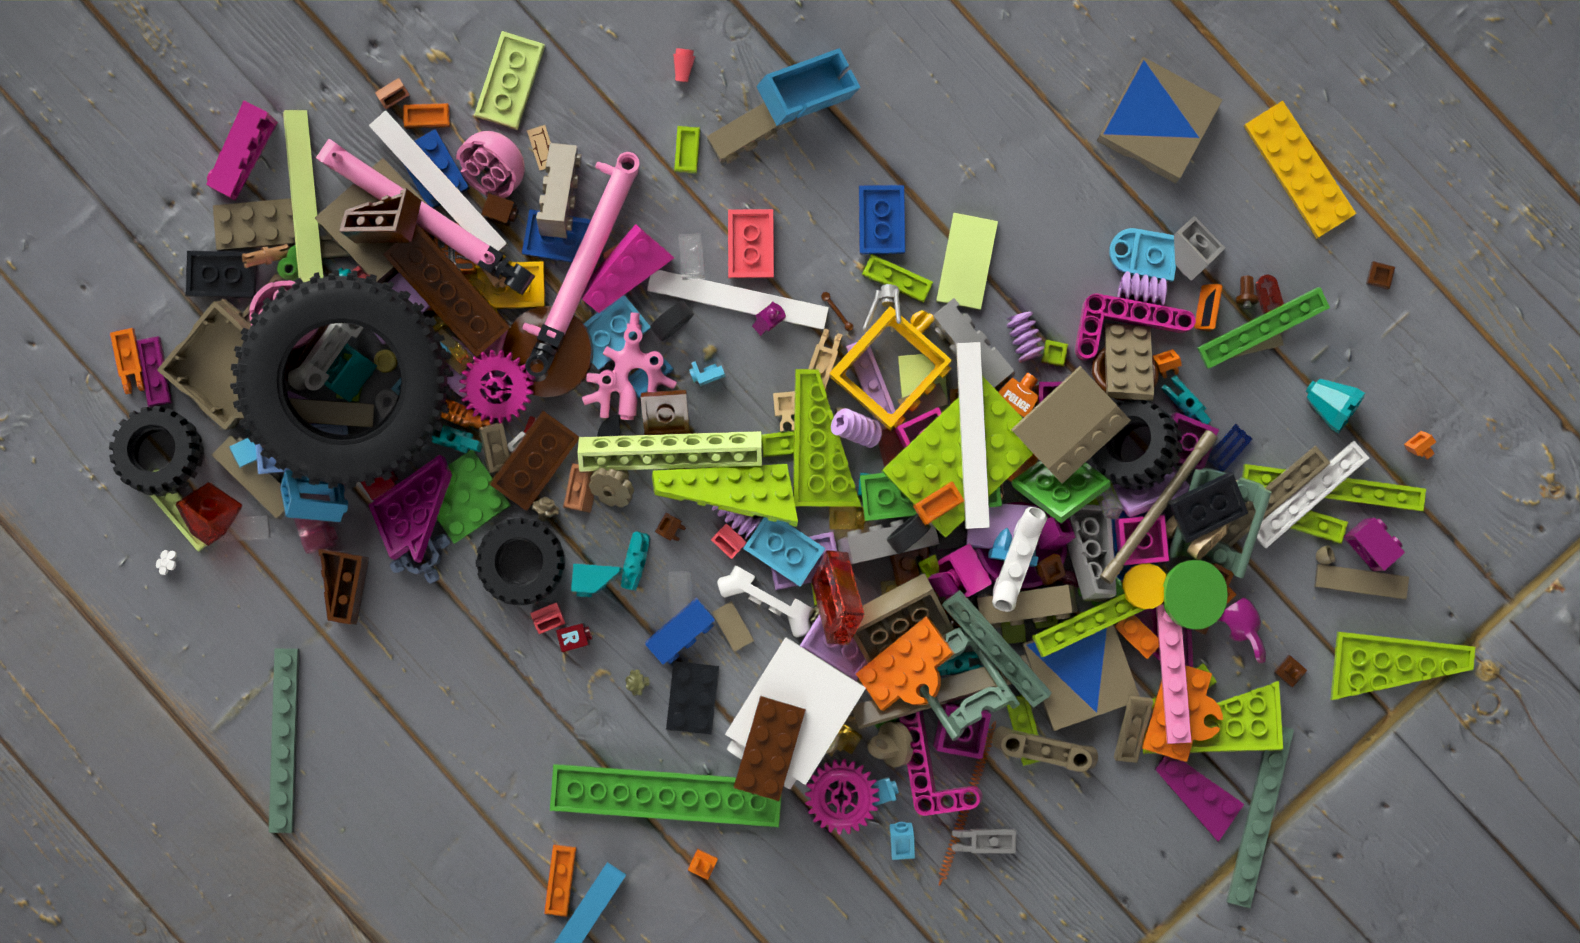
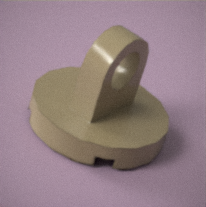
(892, 744)

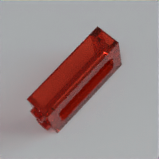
(837, 597)

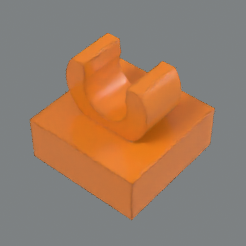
(1167, 361)
(1421, 445)
(702, 864)

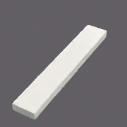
(1311, 493)

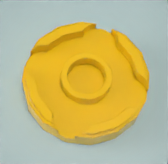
(1144, 586)

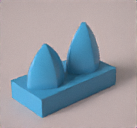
(1002, 545)

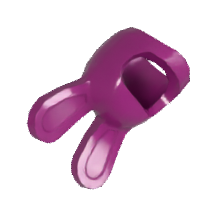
(1244, 624)

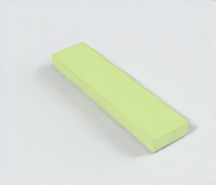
(168, 505)

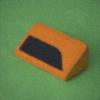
(1208, 307)

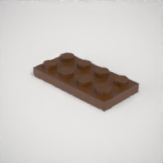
(534, 460)
(769, 748)

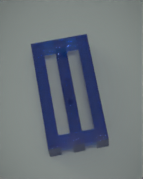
(1241, 434)

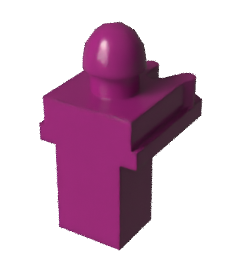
(769, 318)

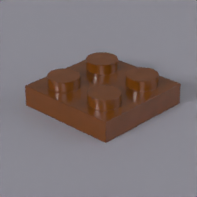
(665, 412)

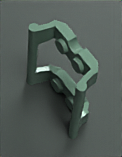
(1222, 552)
(989, 698)

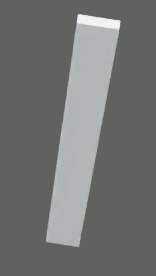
(435, 181)
(736, 298)
(972, 435)

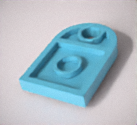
(1146, 254)

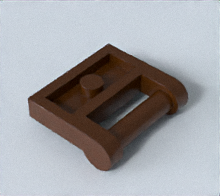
(905, 565)

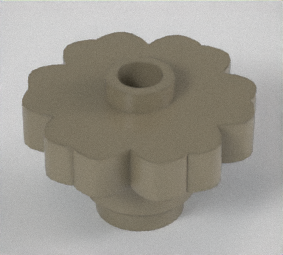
(612, 486)

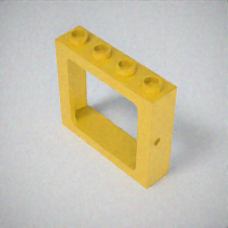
(919, 341)

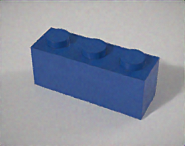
(680, 632)

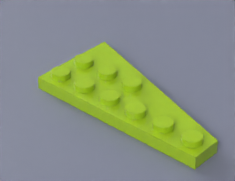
(820, 462)
(738, 489)
(1380, 662)
(1248, 723)

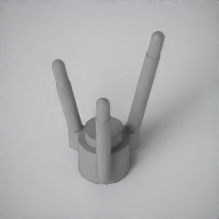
(889, 297)

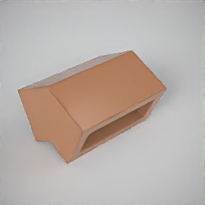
(389, 90)

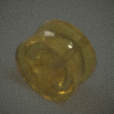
(459, 352)

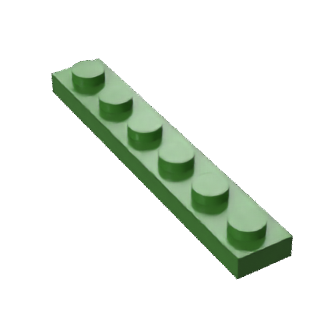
(1263, 327)

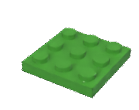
(469, 498)
(1059, 498)

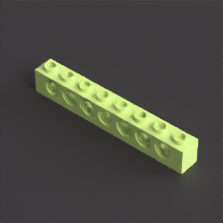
(670, 451)

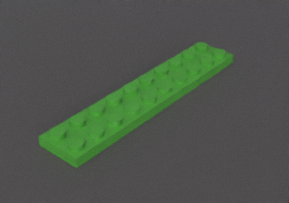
(658, 796)

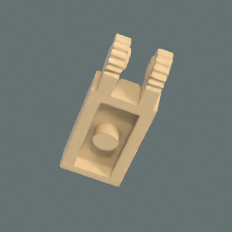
(825, 357)

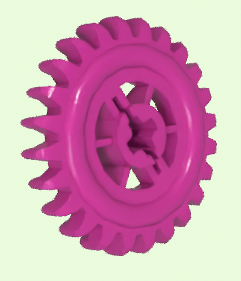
(474, 385)
(843, 774)

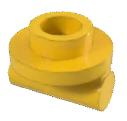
(921, 320)

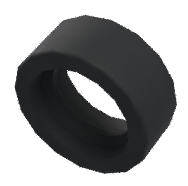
(671, 320)
(908, 534)

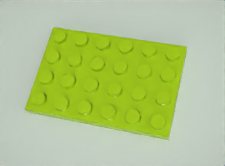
(936, 455)

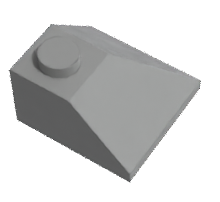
(1195, 248)

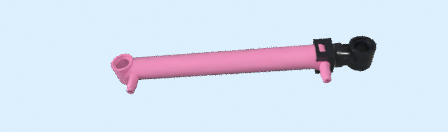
(428, 218)
(552, 333)

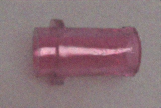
(1069, 578)

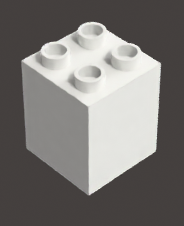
(805, 682)

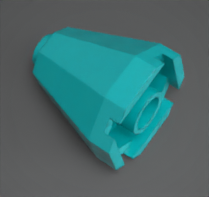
(1334, 402)

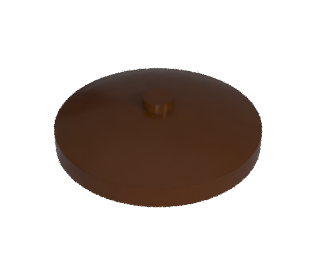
(569, 364)

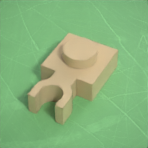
(784, 407)

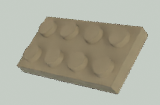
(253, 224)
(1128, 362)

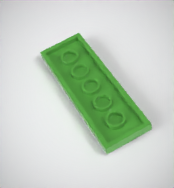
(886, 501)

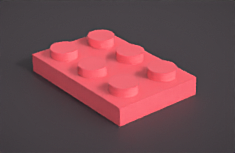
(750, 243)

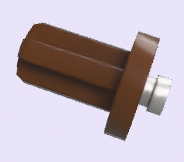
(1247, 295)

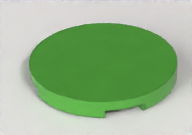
(1195, 594)

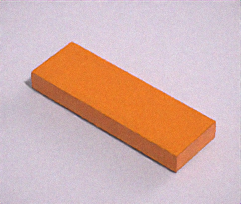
(560, 880)

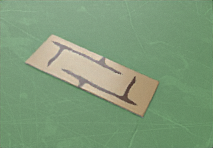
(540, 144)

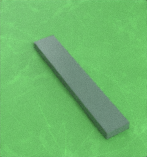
(996, 648)

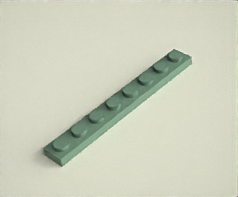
(283, 740)
(1258, 823)

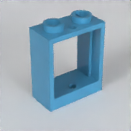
(308, 508)

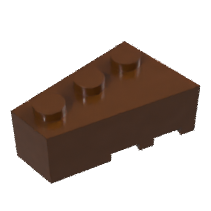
(383, 221)
(343, 584)

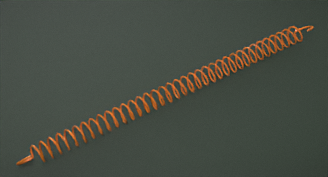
(971, 799)

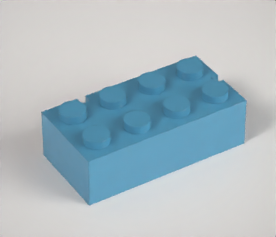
(807, 87)

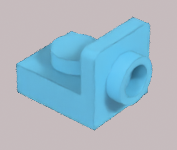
(709, 375)
(886, 792)
(902, 841)

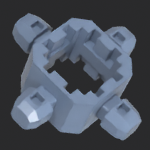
(430, 573)

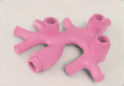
(626, 360)

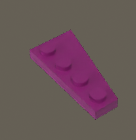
(1204, 798)

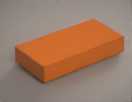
(426, 115)
(938, 503)

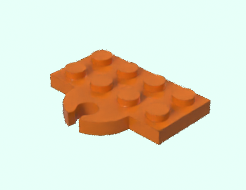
(907, 667)
(1199, 708)

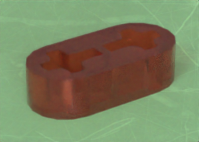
(1262, 293)

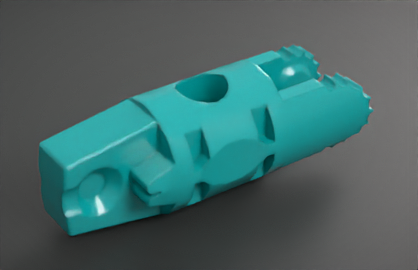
(1196, 408)
(457, 440)
(635, 560)
(962, 664)

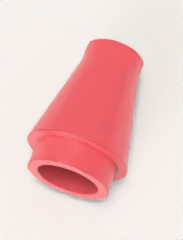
(683, 64)

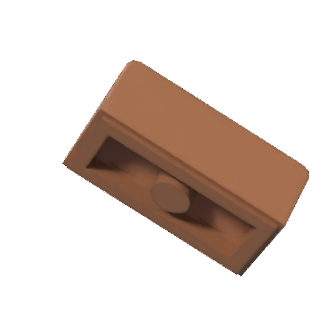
(578, 492)

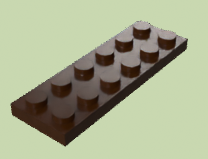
(447, 291)

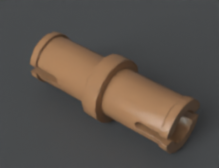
(265, 256)

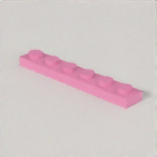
(1173, 679)

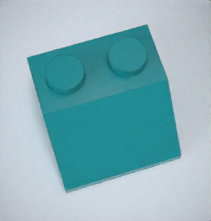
(349, 376)
(592, 578)

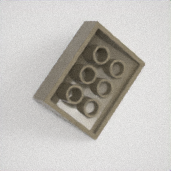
(1071, 424)
(898, 612)

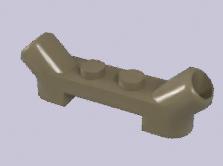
(1044, 749)

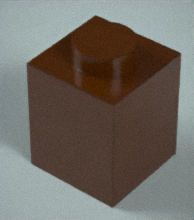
(499, 210)

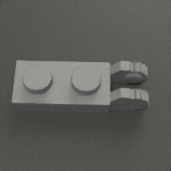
(986, 840)

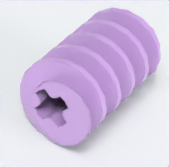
(1143, 288)
(1025, 336)
(856, 428)
(746, 523)

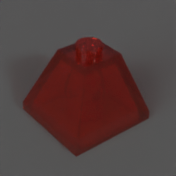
(208, 512)

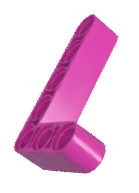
(1126, 316)
(925, 769)

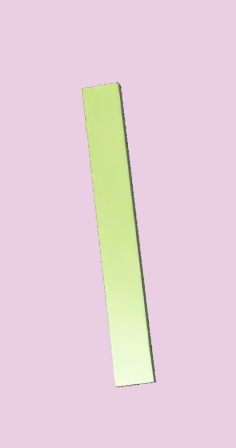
(302, 194)

